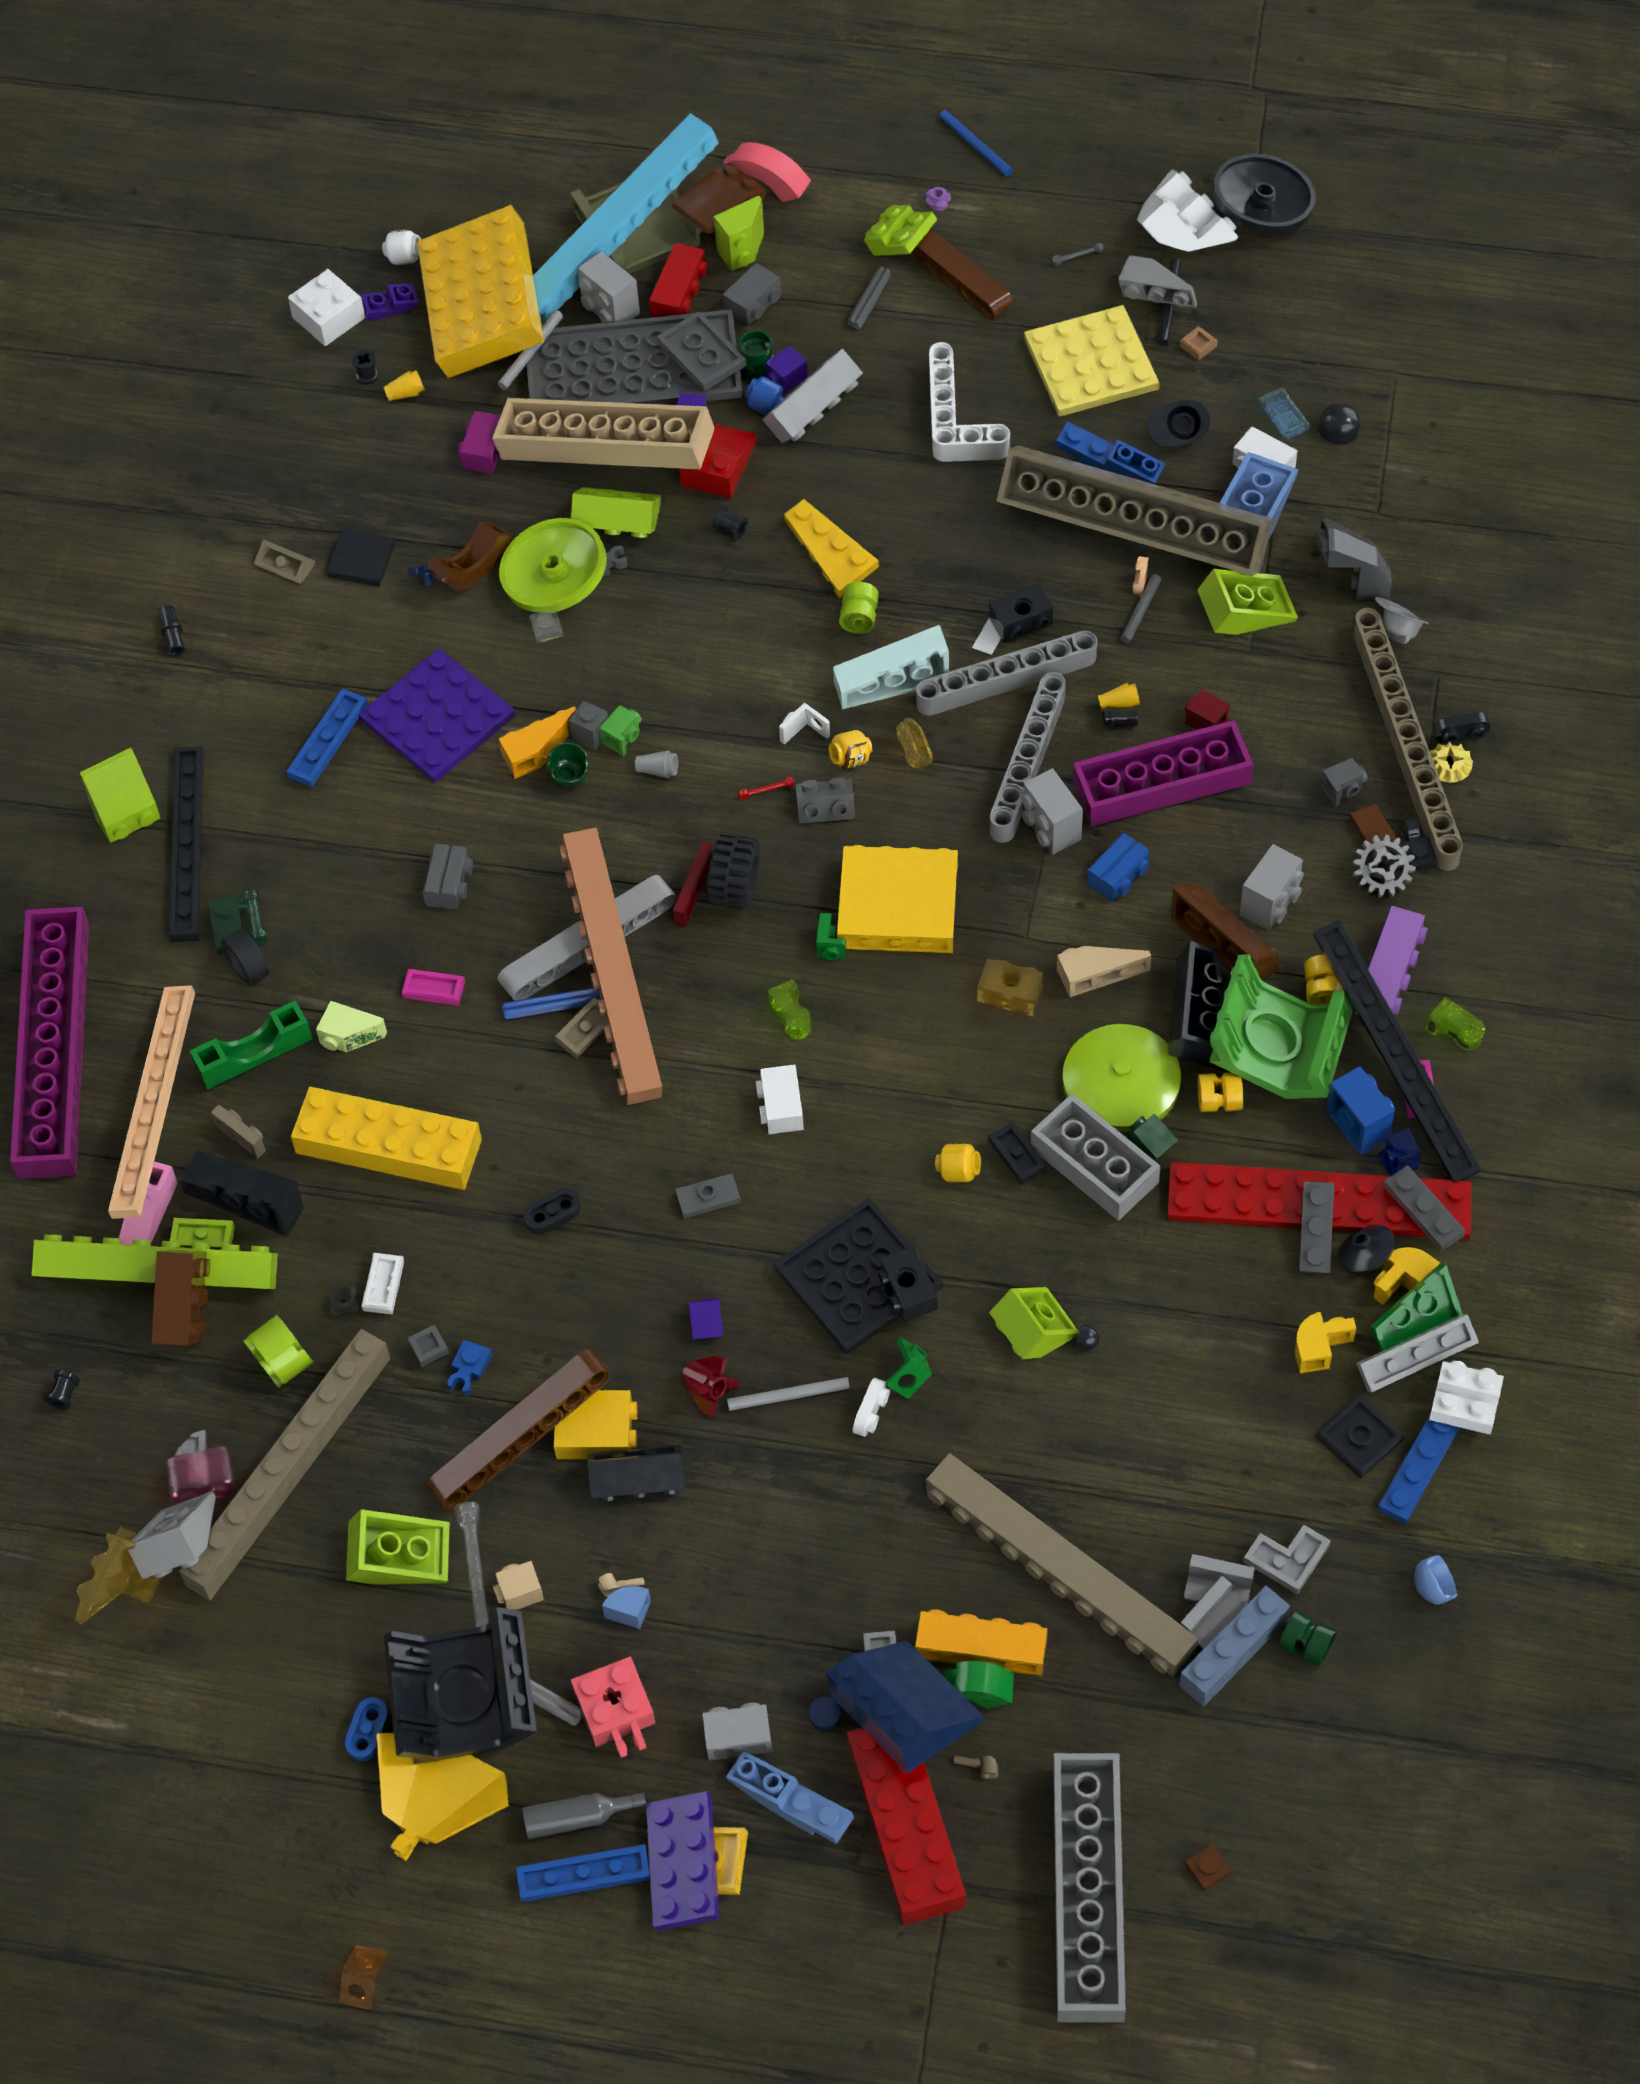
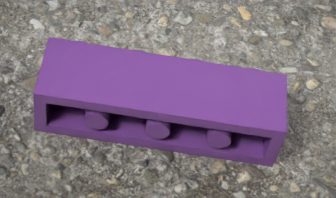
(1397, 953)

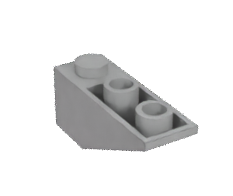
(1151, 281)

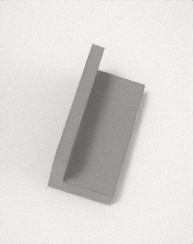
(1206, 1571)
(1213, 1612)

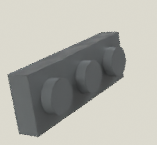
(1424, 1208)
(1316, 1227)

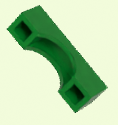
(280, 1033)

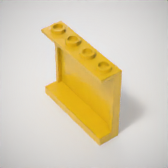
(898, 899)

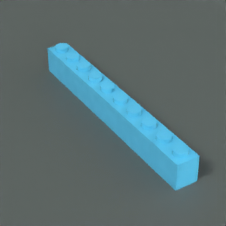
(623, 211)

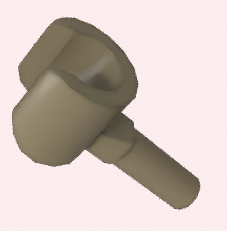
(987, 1765)

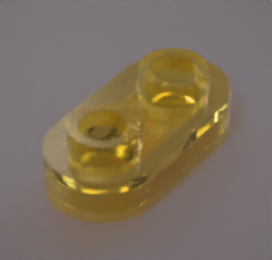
(914, 744)

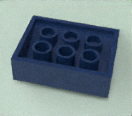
(902, 1702)

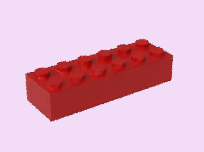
(907, 1832)

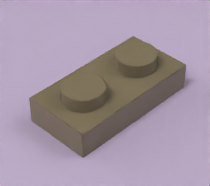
(582, 1030)
(231, 1124)

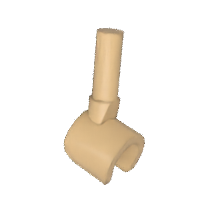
(609, 1585)

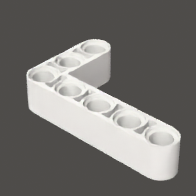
(955, 441)

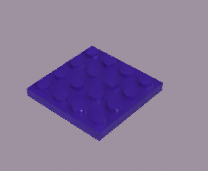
(436, 715)

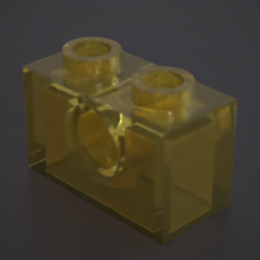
(1017, 998)

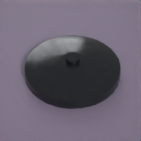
(1263, 193)

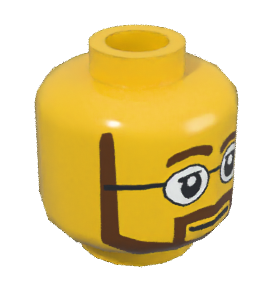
(850, 749)

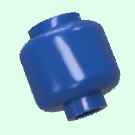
(763, 395)

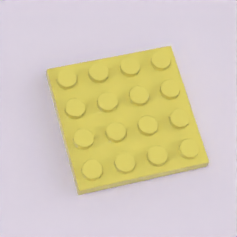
(1091, 360)

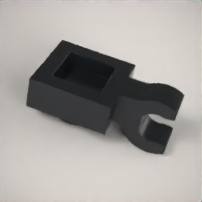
(1419, 847)

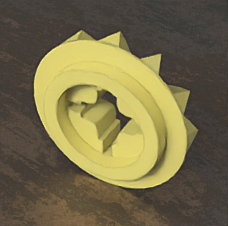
(1462, 762)

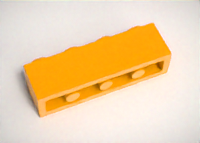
(972, 1639)

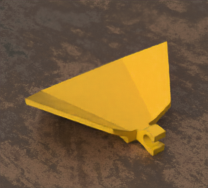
(435, 1796)

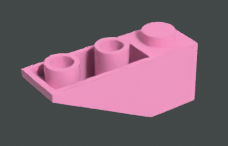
(158, 1195)

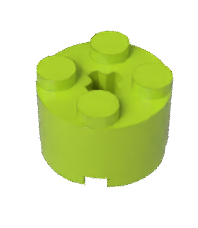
(278, 1351)

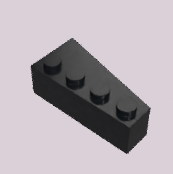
(1196, 1003)
(244, 1191)

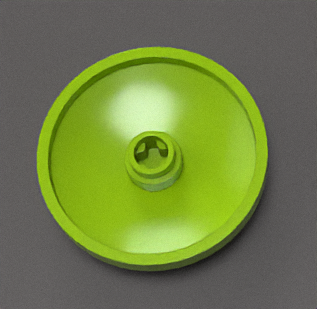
(552, 565)
(1122, 1074)

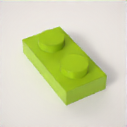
(202, 1231)

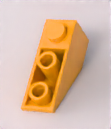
(529, 747)

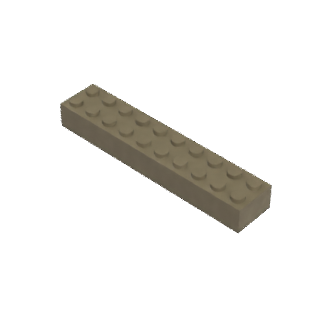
(1135, 510)

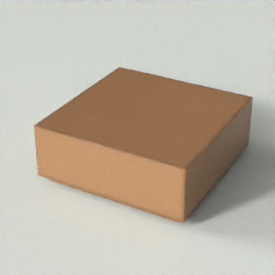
(1198, 343)

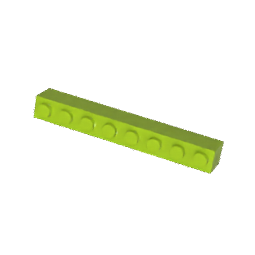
(138, 1261)

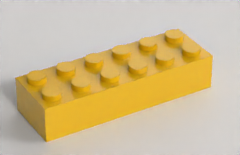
(386, 1138)

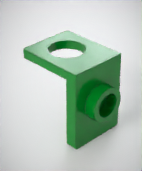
(914, 1364)

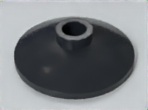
(1367, 1249)

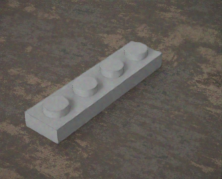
(1417, 1353)

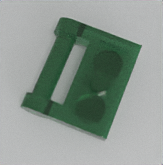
(227, 919)

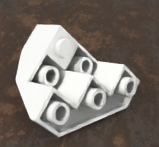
(1182, 217)

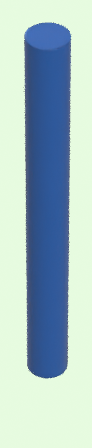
(977, 144)

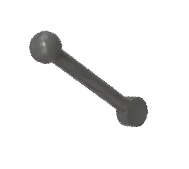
(1057, 260)

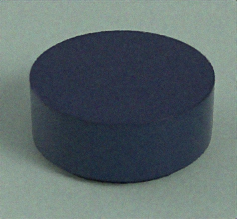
(824, 1713)

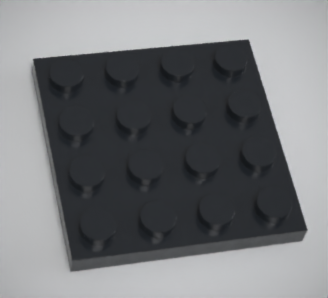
(839, 1276)

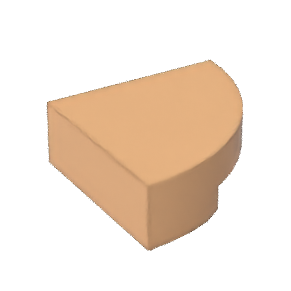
(1141, 575)

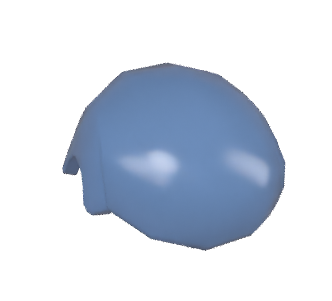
(1434, 1580)

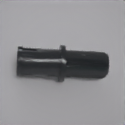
(171, 631)

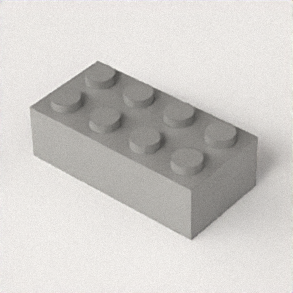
(1095, 1157)

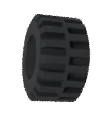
(733, 870)

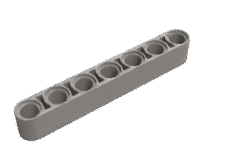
(1005, 673)
(1027, 745)
(566, 949)

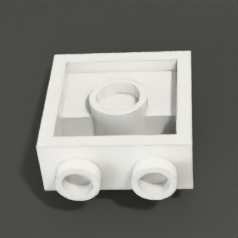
(1466, 1397)

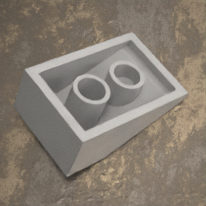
(174, 1537)

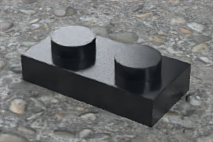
(1017, 1153)

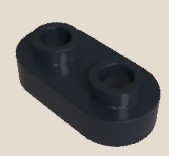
(1461, 727)
(550, 1210)

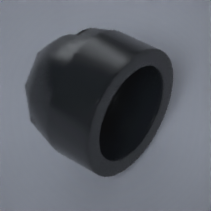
(1087, 1338)

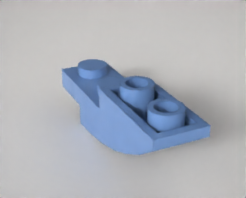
(788, 1798)

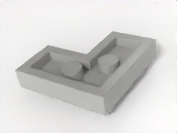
(1288, 1566)

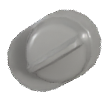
(1399, 622)

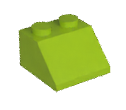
(740, 233)
(1033, 1321)

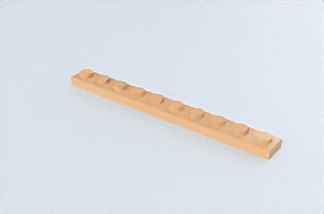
(151, 1102)

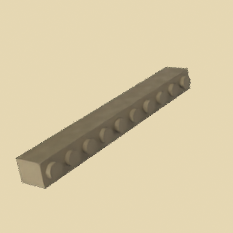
(286, 1463)
(1061, 1565)

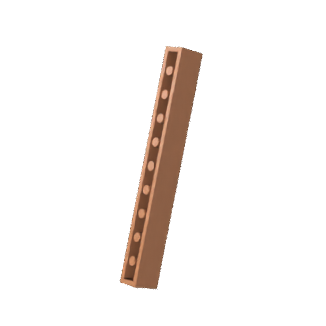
(611, 966)

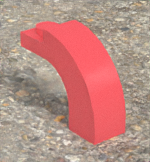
(770, 167)

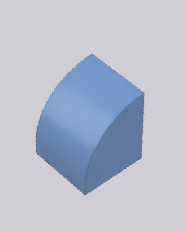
(627, 1605)

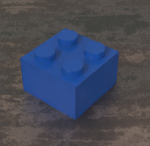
(1360, 1110)

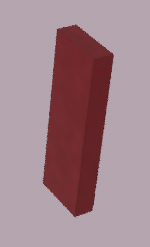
(693, 885)

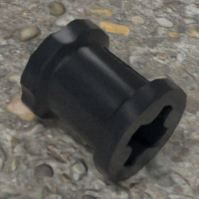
(364, 363)
(730, 523)
(61, 1390)

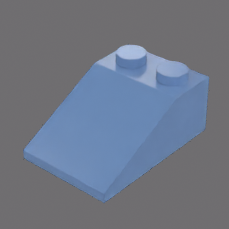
(1260, 487)

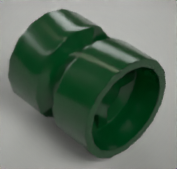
(757, 349)
(1307, 1638)

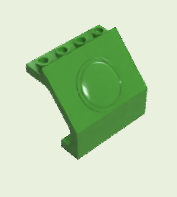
(1277, 1037)

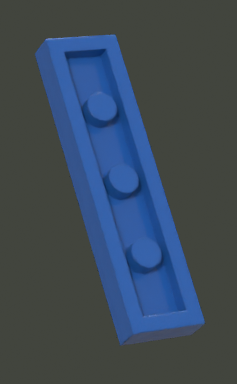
(326, 738)
(1417, 1470)
(583, 1873)

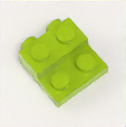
(898, 230)

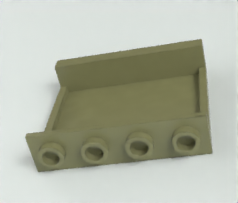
(649, 241)

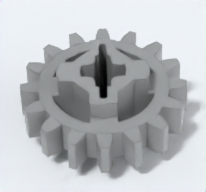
(1380, 854)

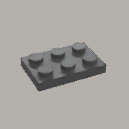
(701, 351)

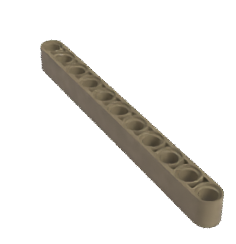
(1387, 678)

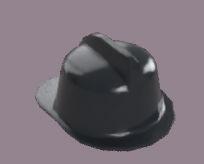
(1178, 423)

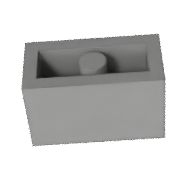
(737, 1731)

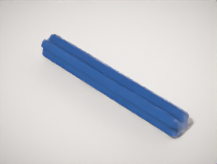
(549, 1003)

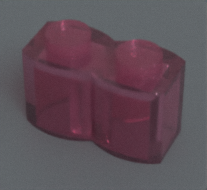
(199, 1474)

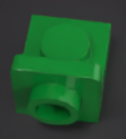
(827, 944)

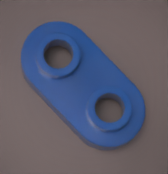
(364, 1730)

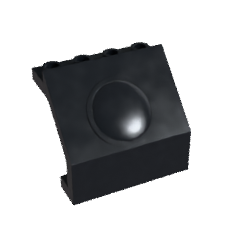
(460, 1689)

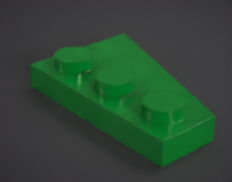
(1421, 1309)

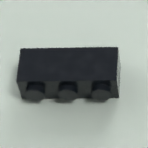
(636, 1472)

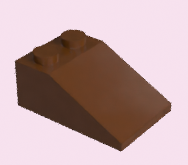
(716, 193)

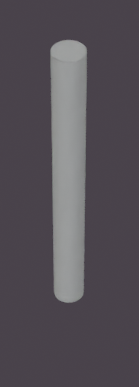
(526, 355)
(788, 1393)

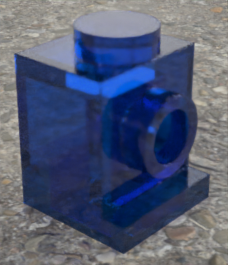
(1400, 1152)

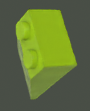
(1245, 602)
(119, 795)
(396, 1549)

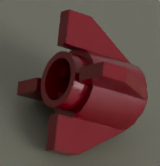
(706, 1382)

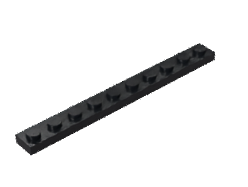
(1397, 1052)

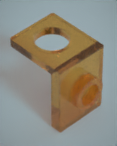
(361, 1969)

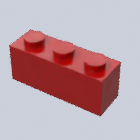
(678, 281)

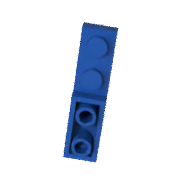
(1104, 455)

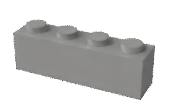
(812, 396)

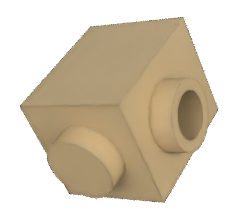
(518, 1586)

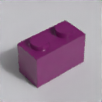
(478, 448)

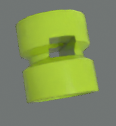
(858, 607)

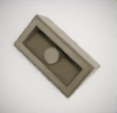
(283, 561)

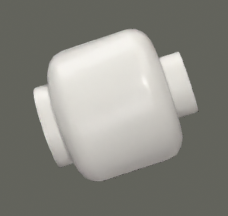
(401, 247)

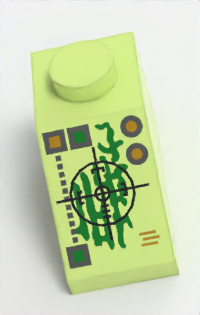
(348, 1028)

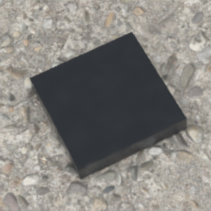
(361, 557)
(1360, 1436)

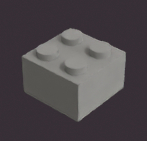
(608, 289)
(1052, 811)
(1271, 888)

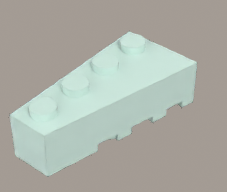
(892, 669)

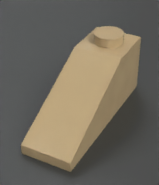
(1096, 967)

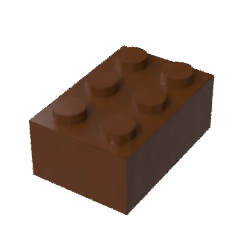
(180, 1297)

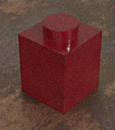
(1206, 711)

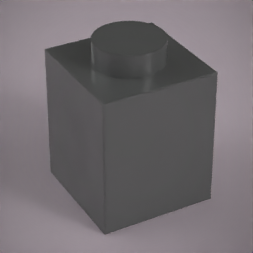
(586, 724)

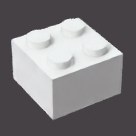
(326, 307)

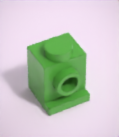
(620, 729)

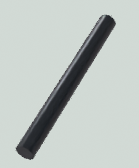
(1168, 309)

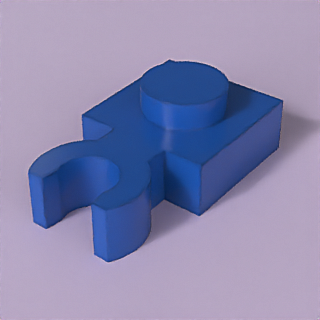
(469, 1362)

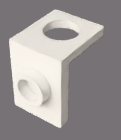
(797, 720)

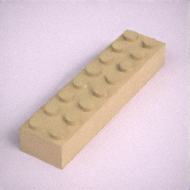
(604, 433)

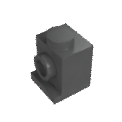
(1343, 780)

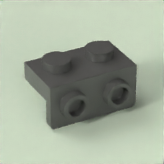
(825, 800)

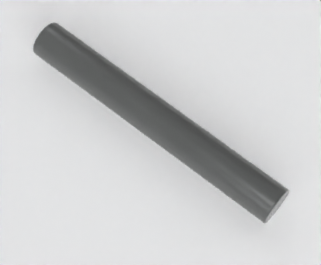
(1140, 609)

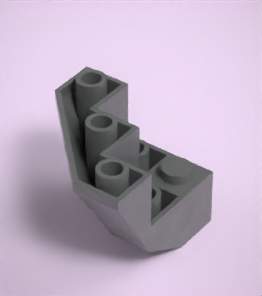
(1349, 549)

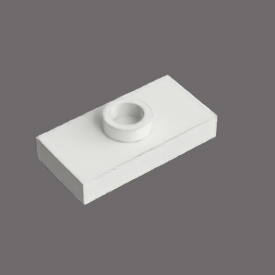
(383, 1283)

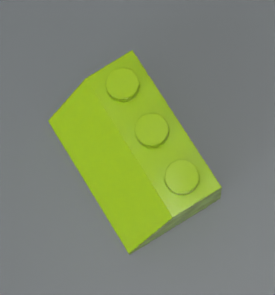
(616, 510)

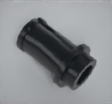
(1119, 717)

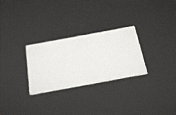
(987, 639)

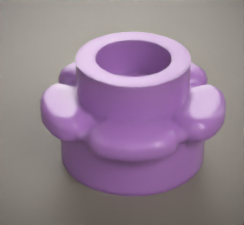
(937, 199)

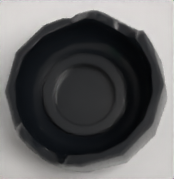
(1339, 424)

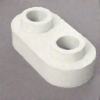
(866, 1418)

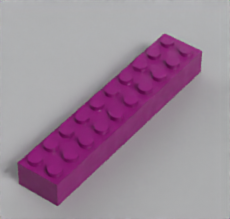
(50, 1043)

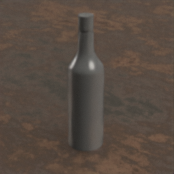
(575, 1813)

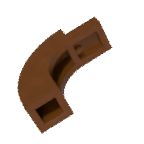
(475, 559)

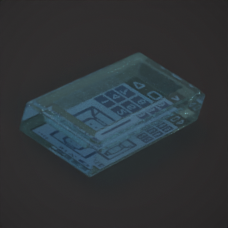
(1284, 413)

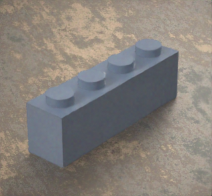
(1234, 1646)

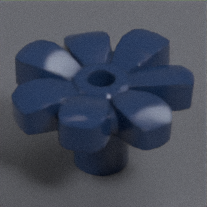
(424, 572)

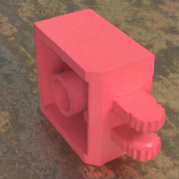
(608, 1721)

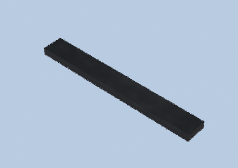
(186, 844)

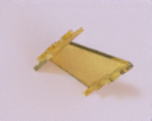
(114, 1576)

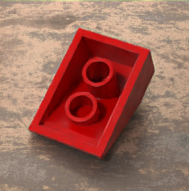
(723, 462)

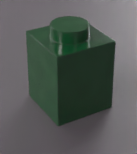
(1151, 1136)

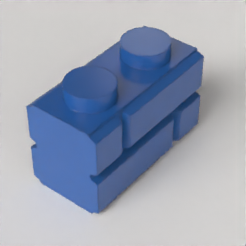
(1118, 867)

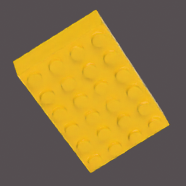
(480, 291)

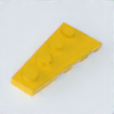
(831, 548)

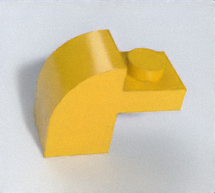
(1404, 1267)
(1315, 1339)

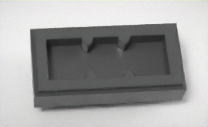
(708, 1196)

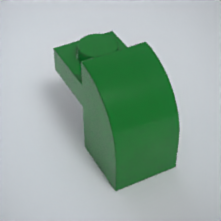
(982, 1683)

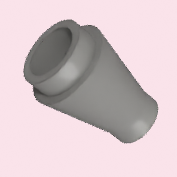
(659, 764)

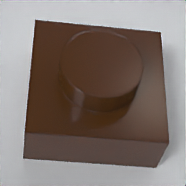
(1208, 1867)

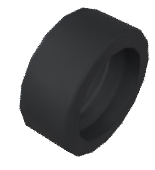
(245, 957)

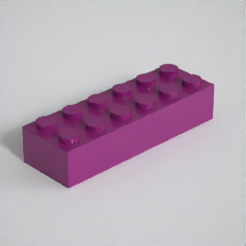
(1162, 773)

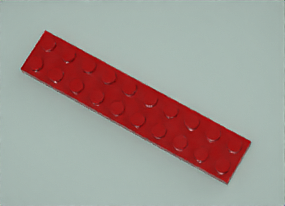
(1275, 1198)

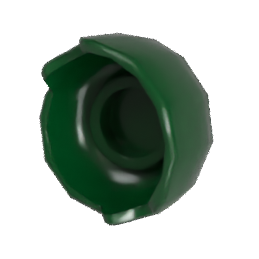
(567, 765)

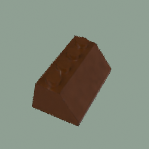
(1218, 927)

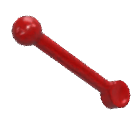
(744, 794)

